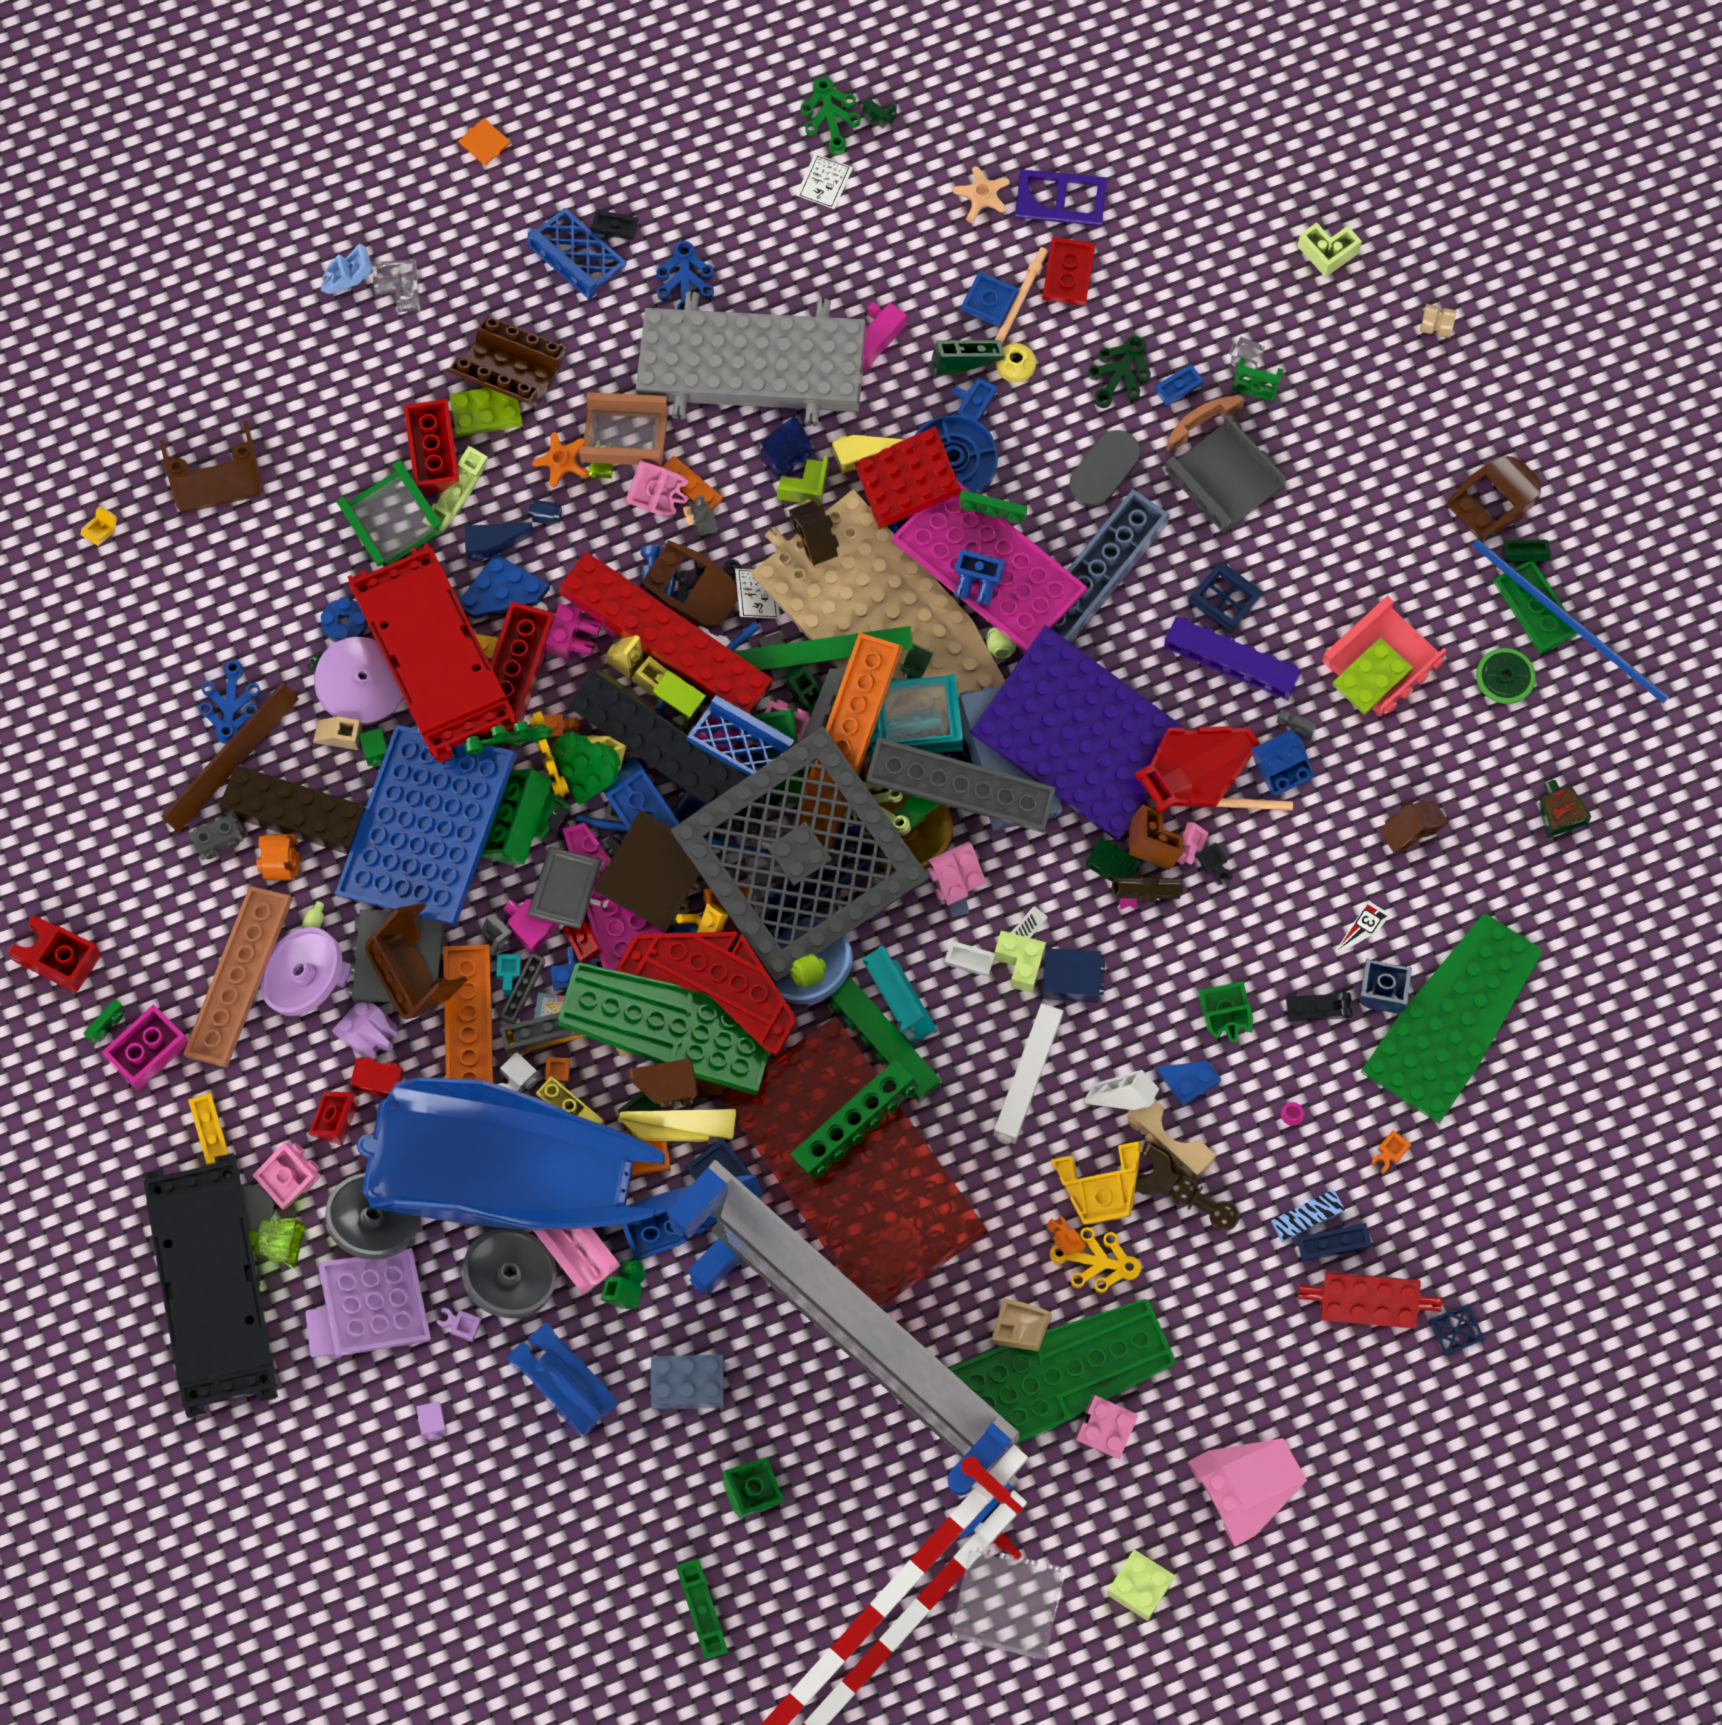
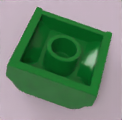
(752, 1487)

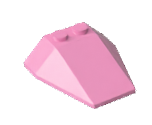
(1248, 1484)

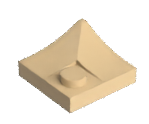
(1020, 1325)

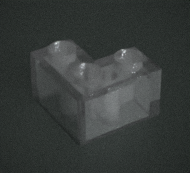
(398, 278)

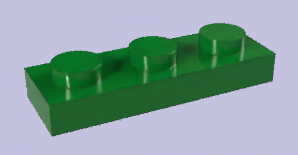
(992, 507)

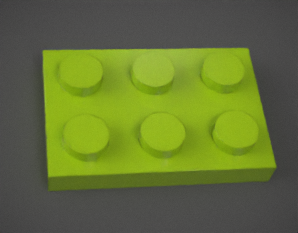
(483, 412)
(1372, 676)

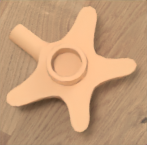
(982, 193)

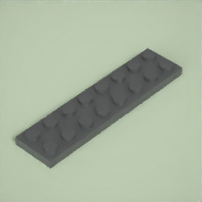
(960, 785)

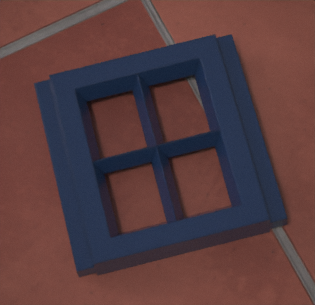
(1213, 611)

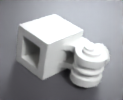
(519, 1074)

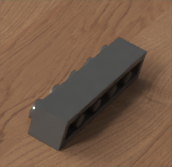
(522, 989)

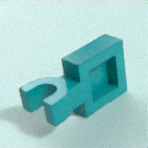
(508, 969)

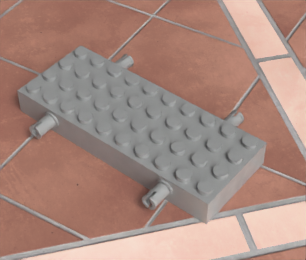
(752, 359)

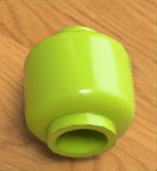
(808, 970)

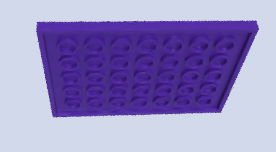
(1075, 731)

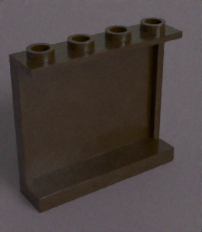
(650, 874)

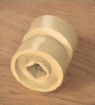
(1438, 321)

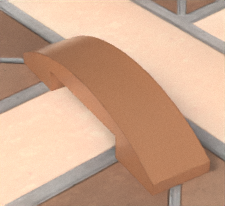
(1224, 406)

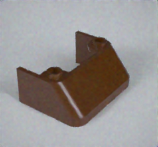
(218, 483)
(402, 968)
(672, 1083)

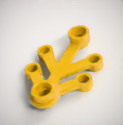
(559, 785)
(1099, 1262)

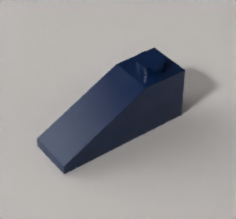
(488, 539)

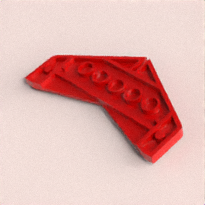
(731, 979)

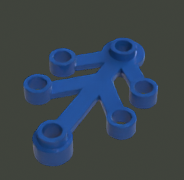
(684, 275)
(229, 705)

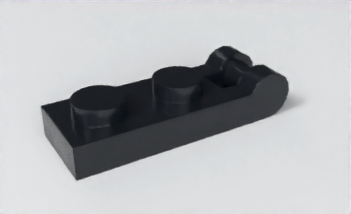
(1318, 1007)

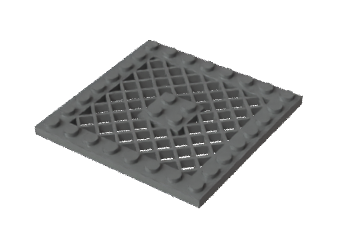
(799, 853)

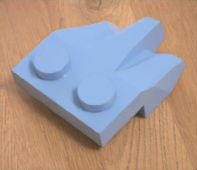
(347, 272)

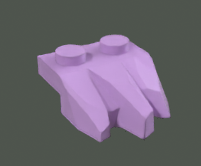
(366, 1029)

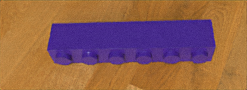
(1232, 658)

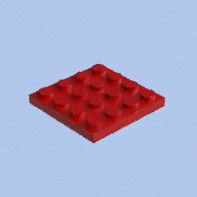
(908, 477)

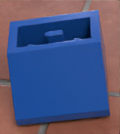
(1283, 762)

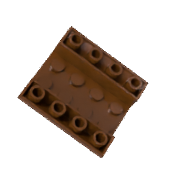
(510, 361)

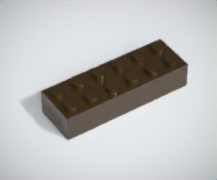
(292, 809)

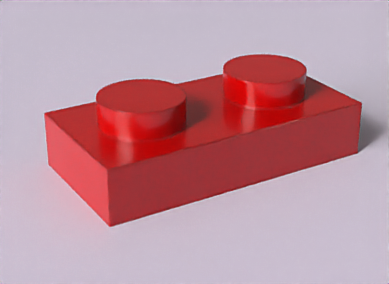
(583, 942)

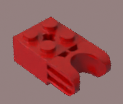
(57, 955)

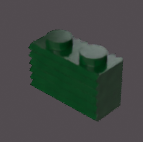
(1111, 861)

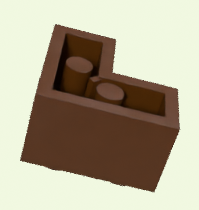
(1413, 823)

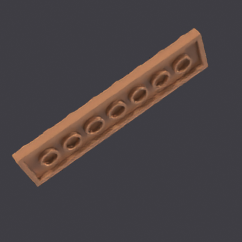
(238, 976)

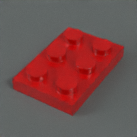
(1068, 271)

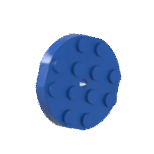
(971, 446)

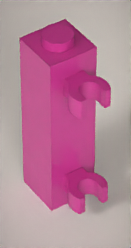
(882, 331)

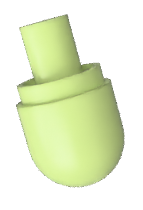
(314, 916)

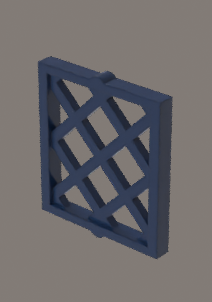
(1474, 1322)

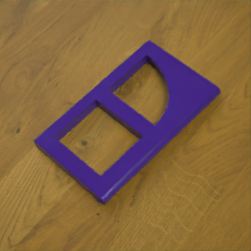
(1029, 208)

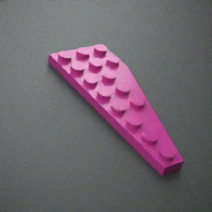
(612, 925)

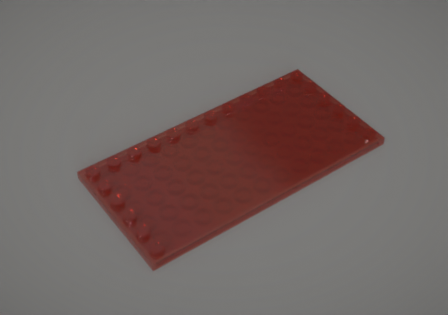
(888, 1203)

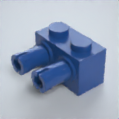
(980, 567)

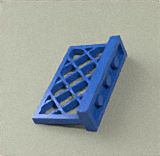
(561, 260)
(748, 728)

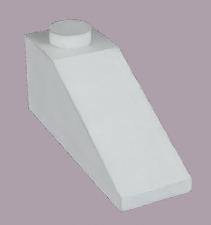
(1124, 1092)

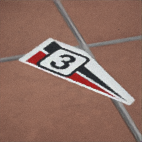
(1366, 924)

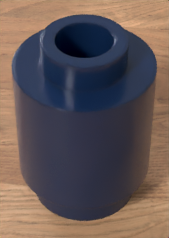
(545, 512)

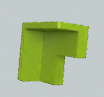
(809, 487)
(680, 696)

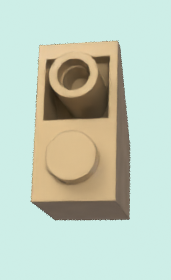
(339, 732)

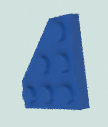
(498, 586)

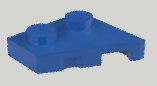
(1189, 1079)

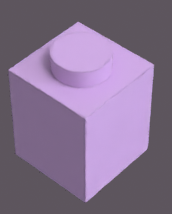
(431, 1421)

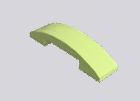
(454, 498)

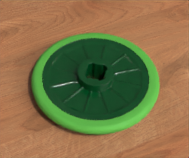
(1491, 678)

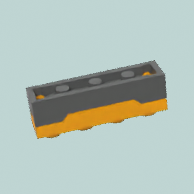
(535, 1034)

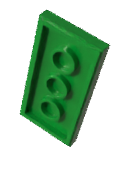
(1538, 622)

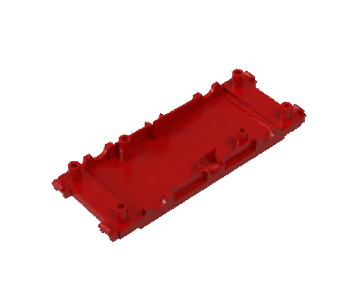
(432, 652)

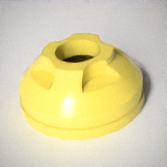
(1016, 371)

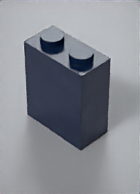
(1073, 975)

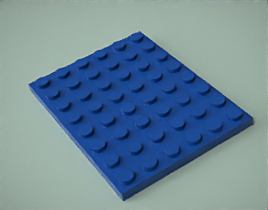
(425, 827)

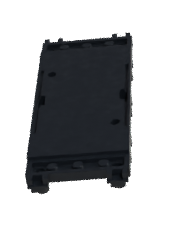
(210, 1285)

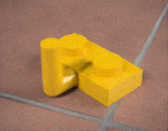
(711, 921)

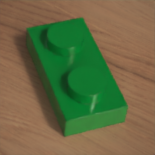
(99, 1028)

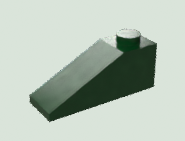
(960, 356)
(802, 687)

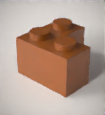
(1151, 841)

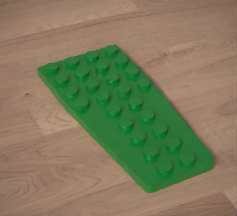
(1453, 1019)
(662, 1025)
(1075, 1361)

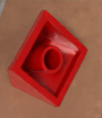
(334, 1116)

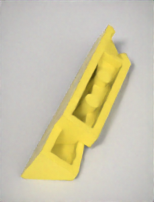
(680, 1124)

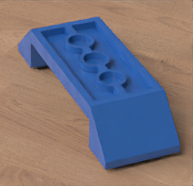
(637, 792)

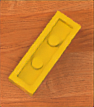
(208, 1127)

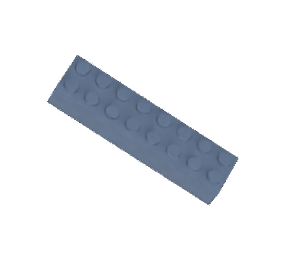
(1111, 558)

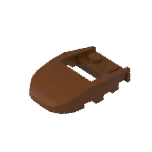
(1513, 480)
(710, 598)

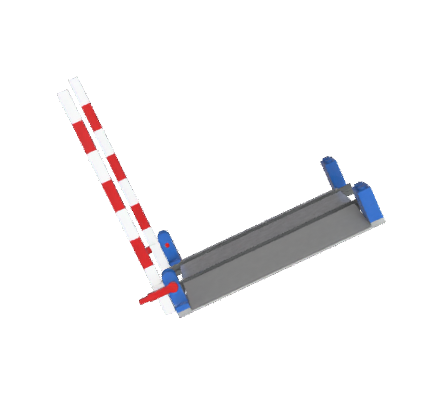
(904, 1368)

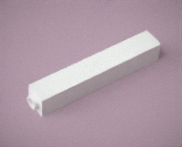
(1028, 1074)

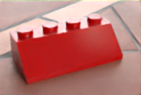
(431, 446)

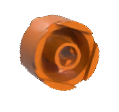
(278, 857)

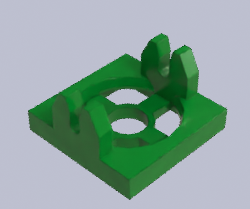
(1264, 391)

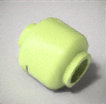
(999, 644)

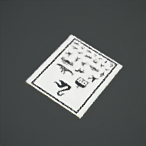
(824, 181)
(753, 598)

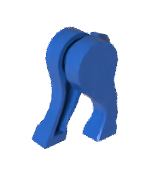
(564, 1380)

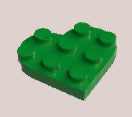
(585, 765)

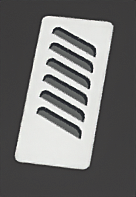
(1030, 923)

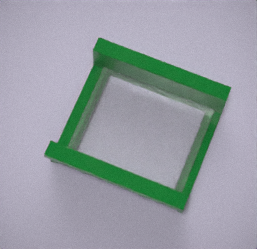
(391, 517)

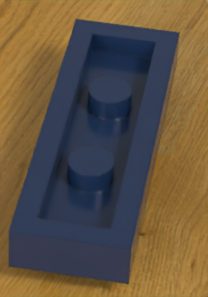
(1333, 1242)

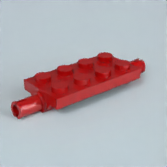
(1370, 1299)

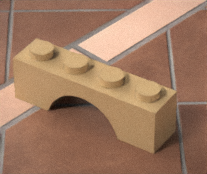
(1192, 1157)

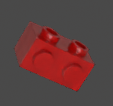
(375, 1077)

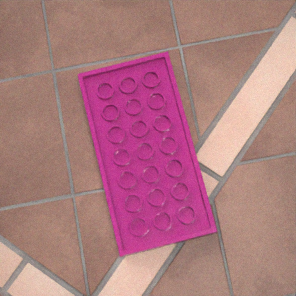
(1034, 586)

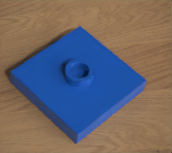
(989, 299)

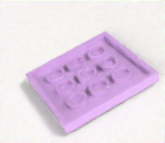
(374, 1303)

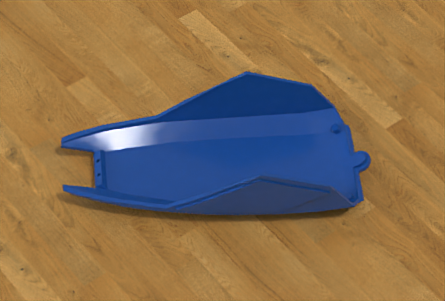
(497, 1159)

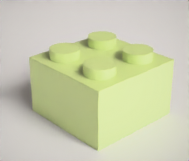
(1140, 1585)

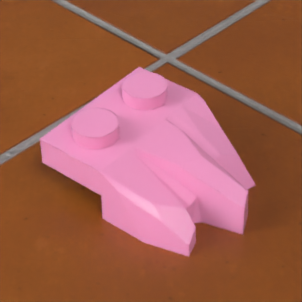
(656, 489)

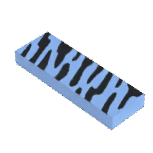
(1307, 1216)

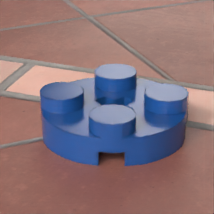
(343, 608)

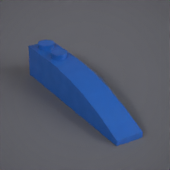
(654, 1234)

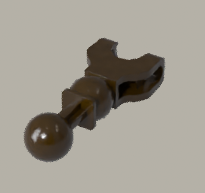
(1182, 1189)

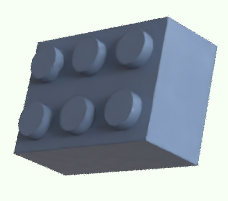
(687, 1382)

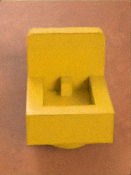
(100, 527)

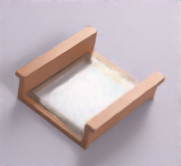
(624, 429)

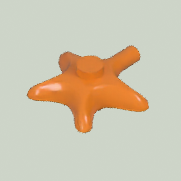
(561, 459)

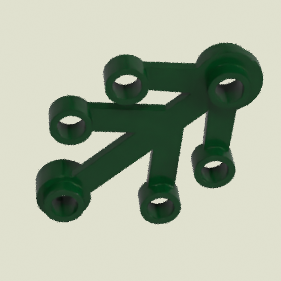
(1120, 369)

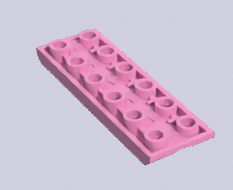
(580, 1255)

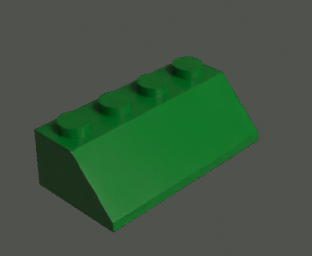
(517, 817)

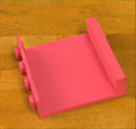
(1389, 626)

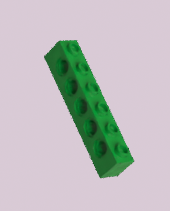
(858, 1107)

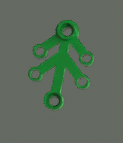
(829, 111)
(502, 737)

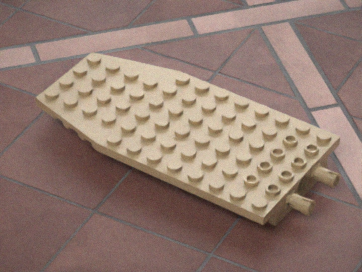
(875, 589)

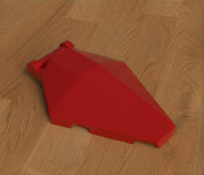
(1196, 765)

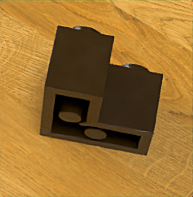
(815, 532)

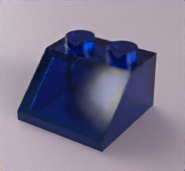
(785, 448)

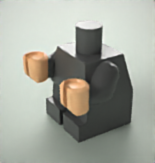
(700, 517)

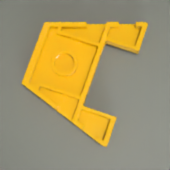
(1103, 1195)

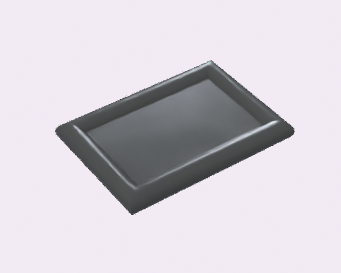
(564, 887)

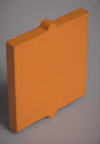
(484, 142)

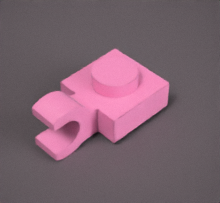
(1193, 841)

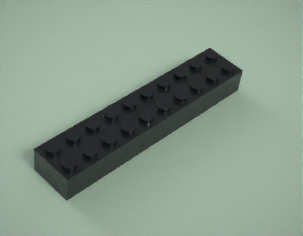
(659, 741)

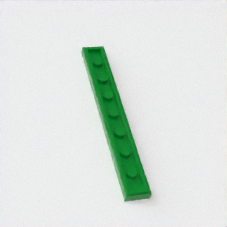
(819, 649)

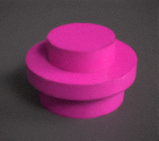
(1292, 1113)

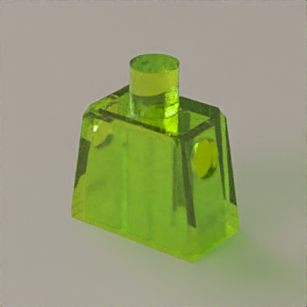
(279, 1240)

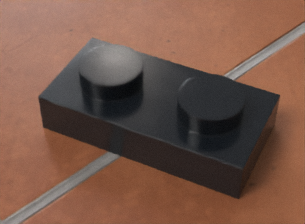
(615, 225)

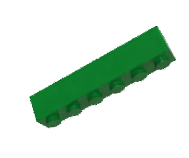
(881, 1036)

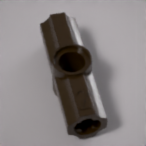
(1147, 888)

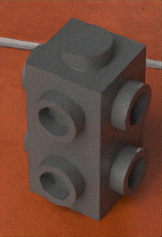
(217, 836)

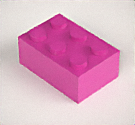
(145, 1047)

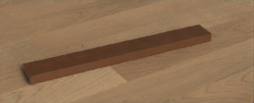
(230, 755)

